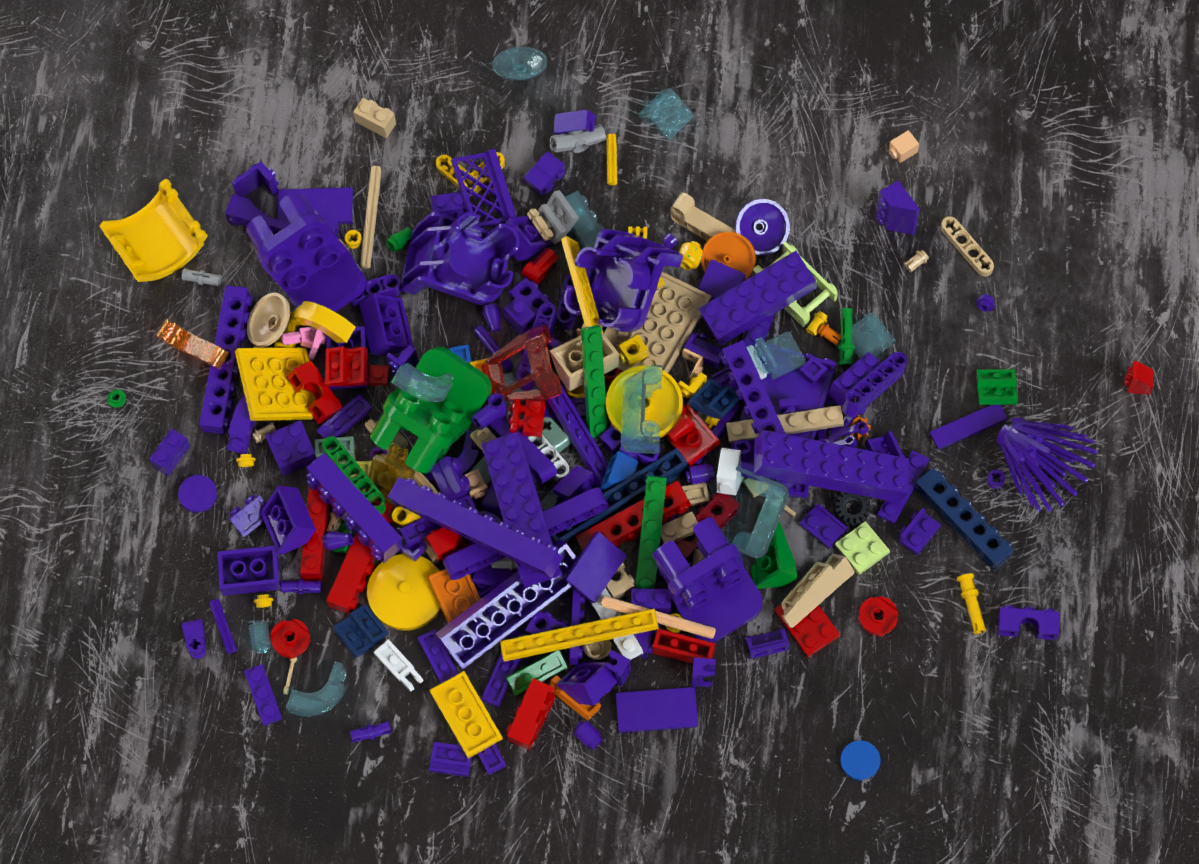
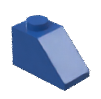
(618, 470)

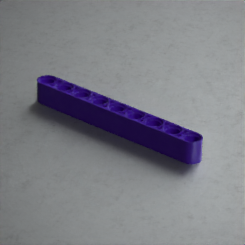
(557, 518)

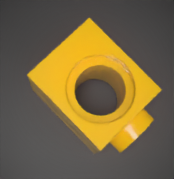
(634, 343)

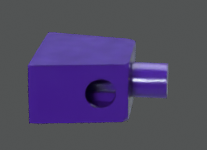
(518, 315)

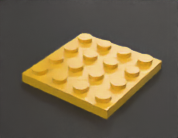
(266, 383)

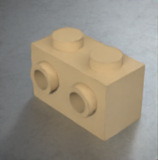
(374, 117)

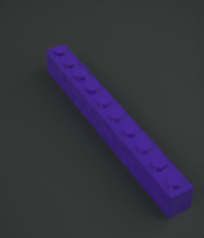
(476, 527)

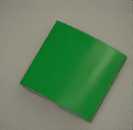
(997, 387)

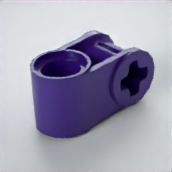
(194, 636)

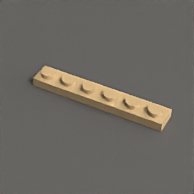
(791, 423)

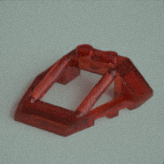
(535, 343)

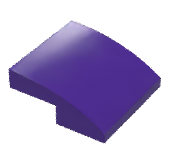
(720, 279)

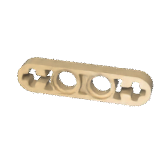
(970, 244)

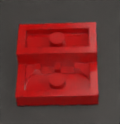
(346, 366)

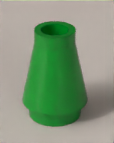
(398, 240)

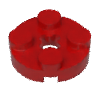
(877, 605)
(293, 648)

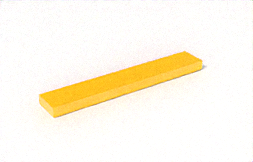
(581, 283)

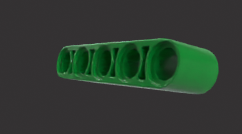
(351, 467)

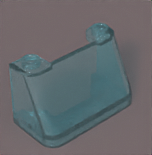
(636, 433)

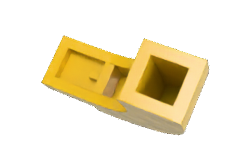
(324, 320)

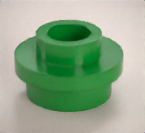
(116, 403)

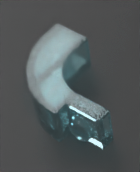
(422, 385)
(321, 701)

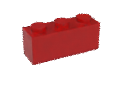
(681, 647)

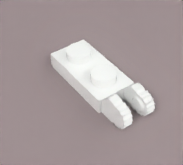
(397, 663)

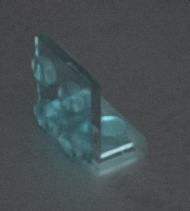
(667, 113)

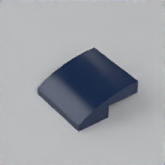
(714, 399)
(360, 631)

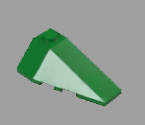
(777, 565)

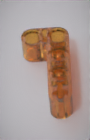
(191, 344)

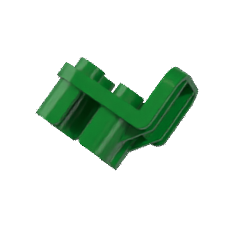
(434, 422)

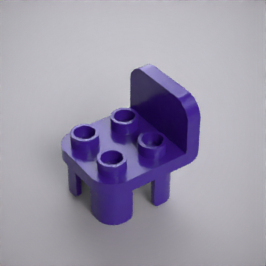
(307, 257)
(459, 257)
(622, 277)
(715, 589)

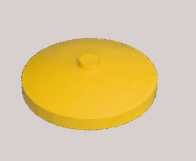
(663, 407)
(402, 594)

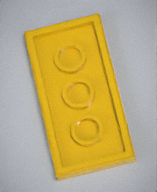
(466, 714)

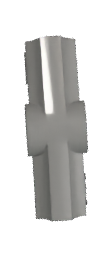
(577, 140)

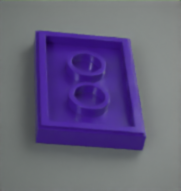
(595, 567)

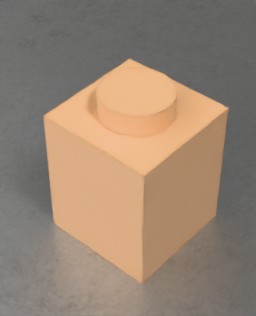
(903, 147)

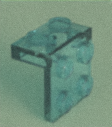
(779, 355)

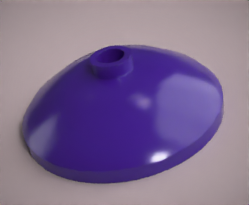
(773, 223)

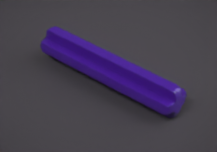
(491, 346)
(223, 627)

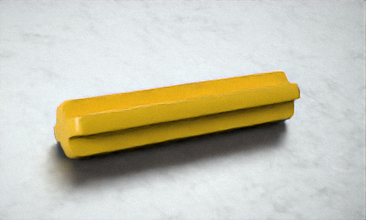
(611, 159)

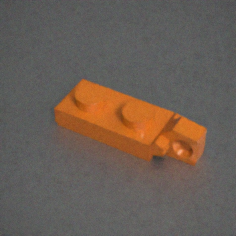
(585, 711)

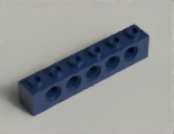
(965, 529)

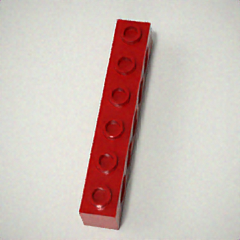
(624, 518)

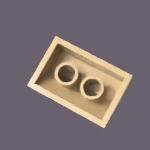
(569, 361)

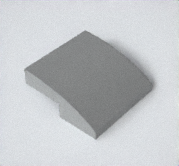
(558, 216)

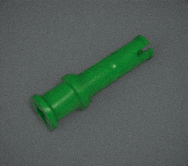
(846, 347)

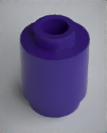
(699, 473)
(588, 735)

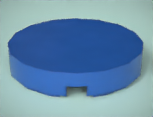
(860, 760)

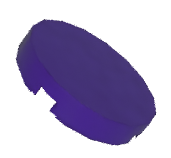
(197, 493)

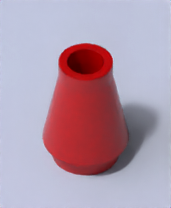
(681, 427)

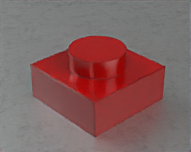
(378, 375)

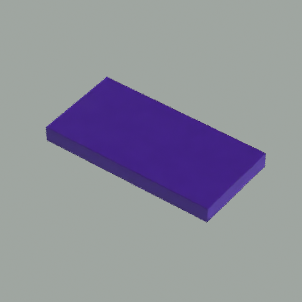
(330, 203)
(656, 710)

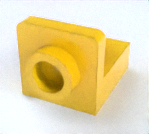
(694, 385)

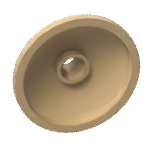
(268, 319)

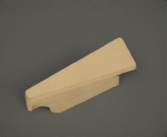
(815, 588)

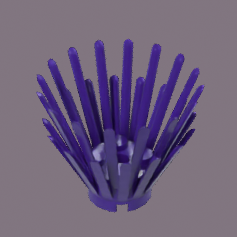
(1025, 444)

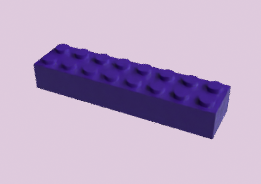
(831, 466)
(518, 496)
(501, 612)

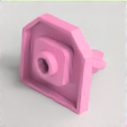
(307, 337)

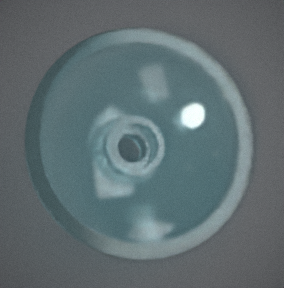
(519, 63)

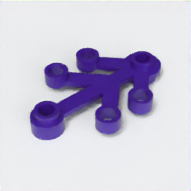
(841, 431)

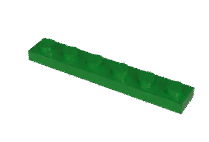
(594, 380)
(650, 531)

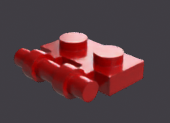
(533, 420)

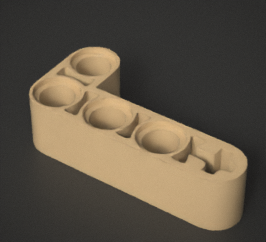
(695, 220)

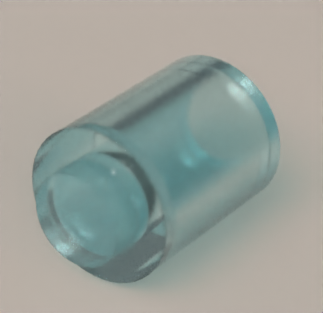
(260, 637)

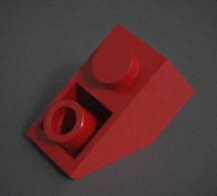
(1139, 379)
(443, 542)

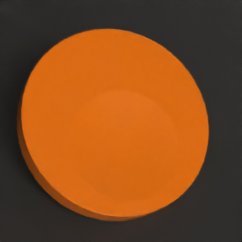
(731, 250)

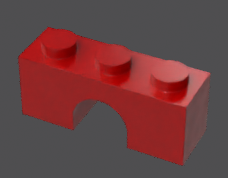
(308, 378)

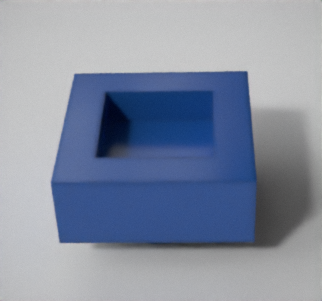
(463, 352)

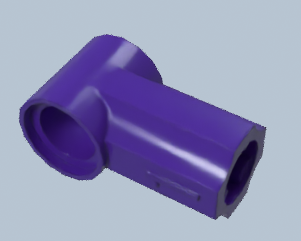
(493, 410)

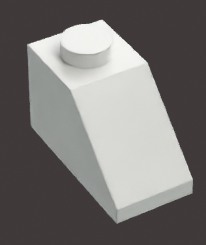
(727, 477)

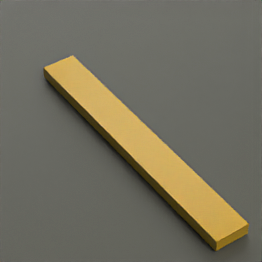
(579, 635)

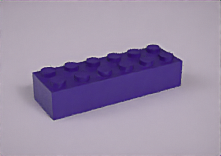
(758, 298)
(353, 508)

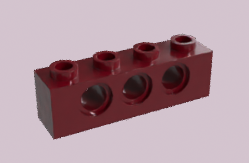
(719, 501)

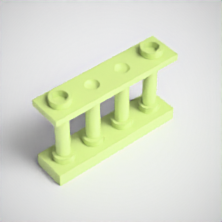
(801, 314)

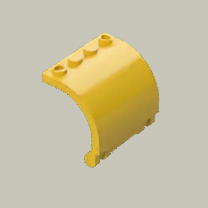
(157, 237)

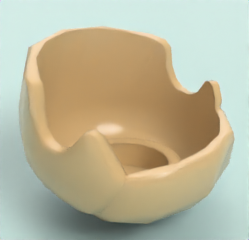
(598, 650)

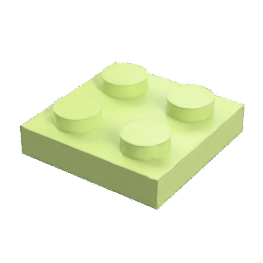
(862, 548)

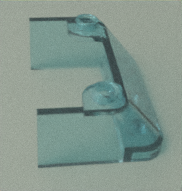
(776, 496)

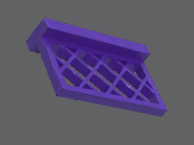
(497, 183)

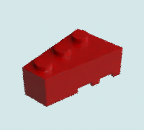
(531, 714)

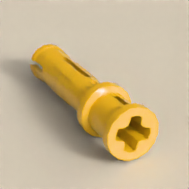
(970, 595)

